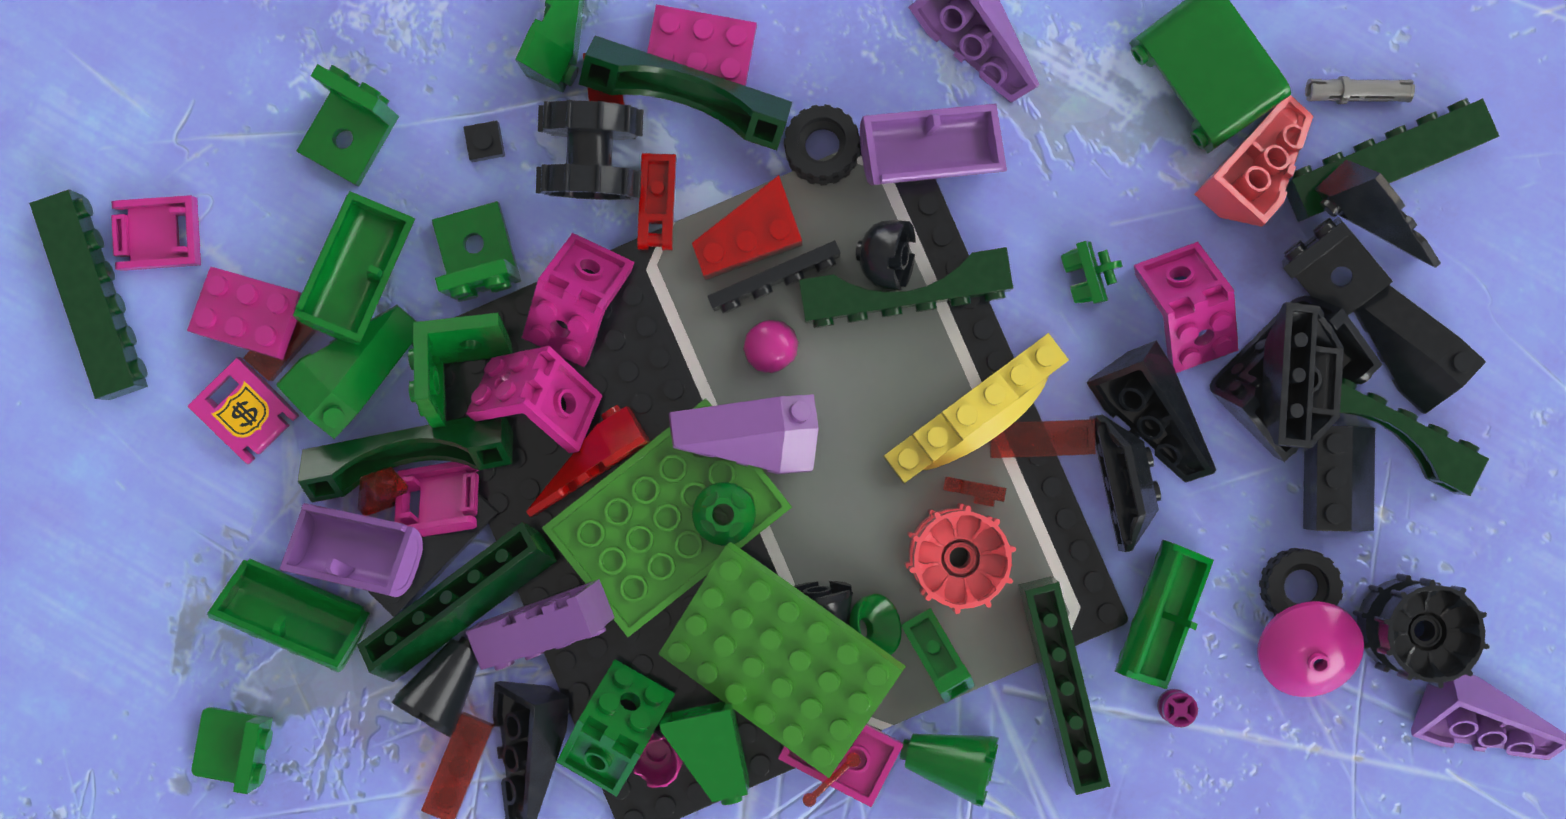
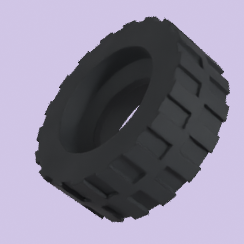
(816, 119)
(1295, 559)

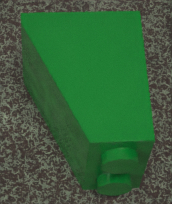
(710, 748)

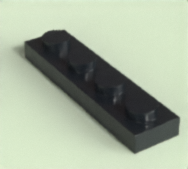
(787, 272)

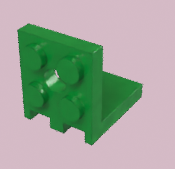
(350, 109)
(467, 272)
(450, 342)
(607, 735)

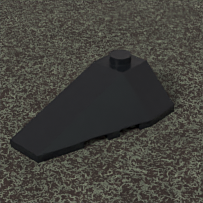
(1373, 205)
(1417, 349)
(1151, 401)
(436, 556)
(532, 734)

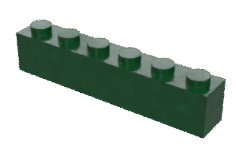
(1401, 152)
(89, 294)
(456, 602)
(1064, 685)

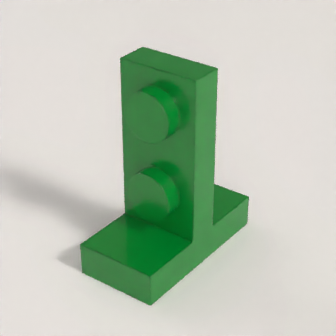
(938, 655)

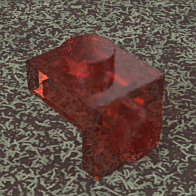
(380, 490)

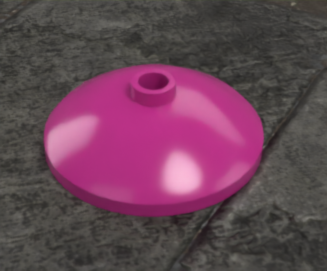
(1300, 638)

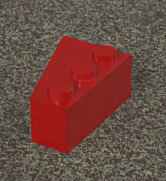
(749, 233)

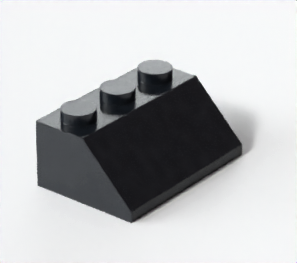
(1340, 480)

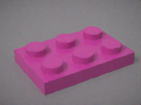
(703, 42)
(245, 313)
(862, 782)

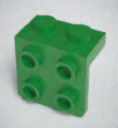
(232, 748)

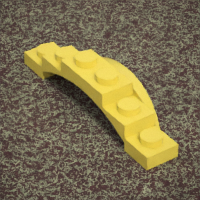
(979, 413)

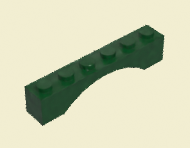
(628, 71)
(981, 274)
(1441, 459)
(337, 467)

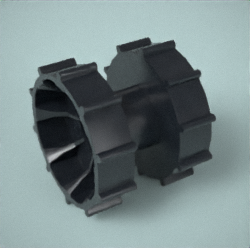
(590, 137)
(1451, 633)

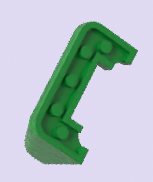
(1212, 68)

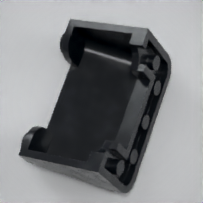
(1240, 381)

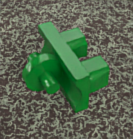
(1084, 258)

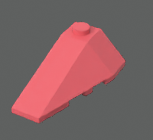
(1256, 174)

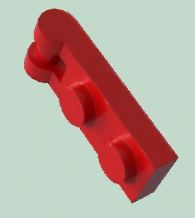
(657, 200)

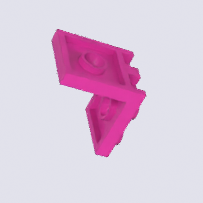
(575, 298)
(1191, 305)
(534, 385)

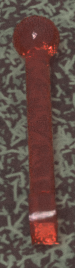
(853, 760)

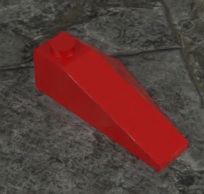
(603, 448)

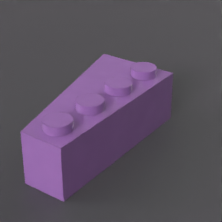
(541, 626)

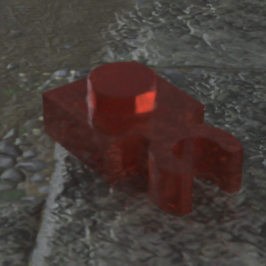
(983, 493)

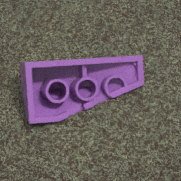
(983, 38)
(760, 433)
(1484, 717)

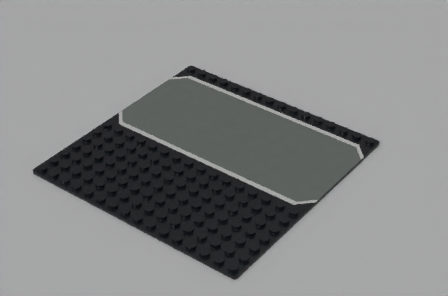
(852, 513)

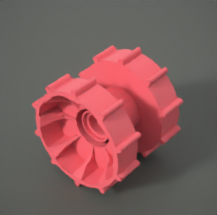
(987, 561)

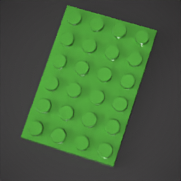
(640, 527)
(781, 659)

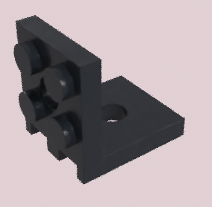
(1332, 248)

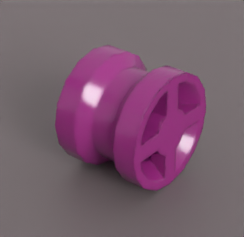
(1183, 712)

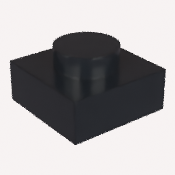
(484, 141)

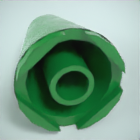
(953, 762)

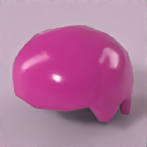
(770, 346)
(658, 762)

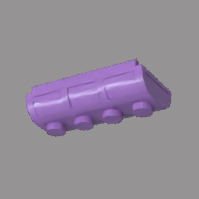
(931, 144)
(353, 550)

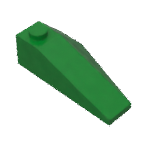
(552, 45)
(343, 376)

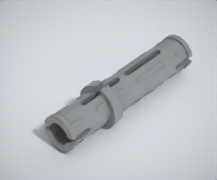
(1349, 89)

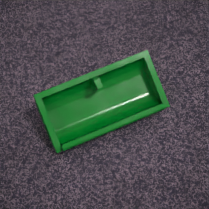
(353, 268)
(291, 614)
(1164, 615)

